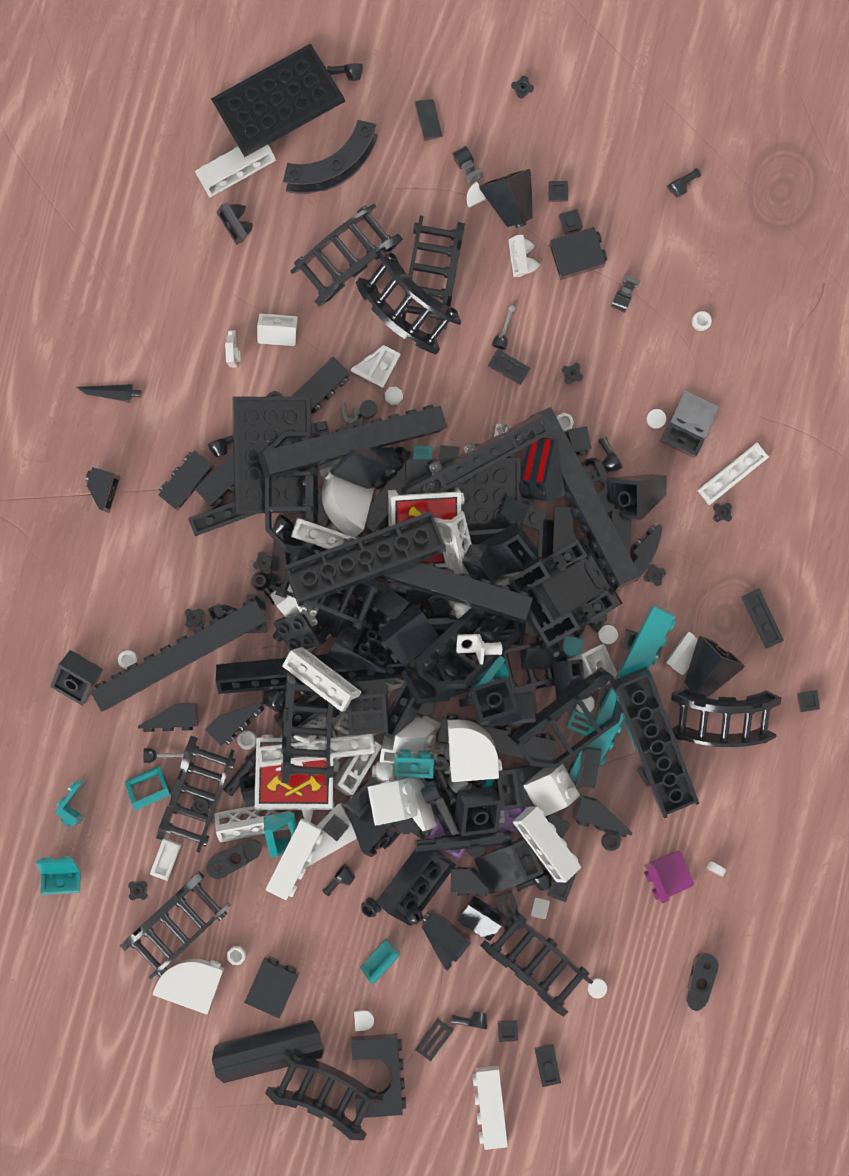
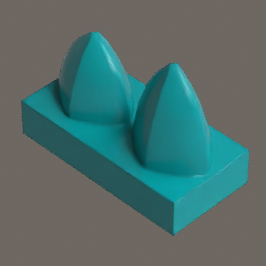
(496, 669)

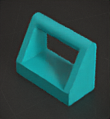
(166, 791)
(274, 822)
(380, 961)

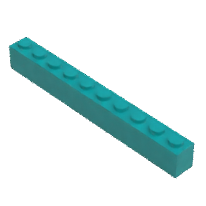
(641, 654)

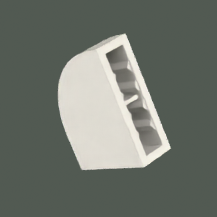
(346, 503)
(471, 752)
(190, 983)

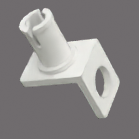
(478, 646)

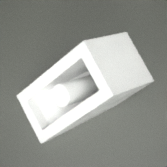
(415, 736)

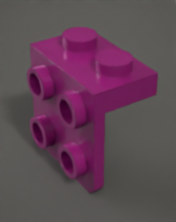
(668, 876)

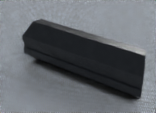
(265, 1051)

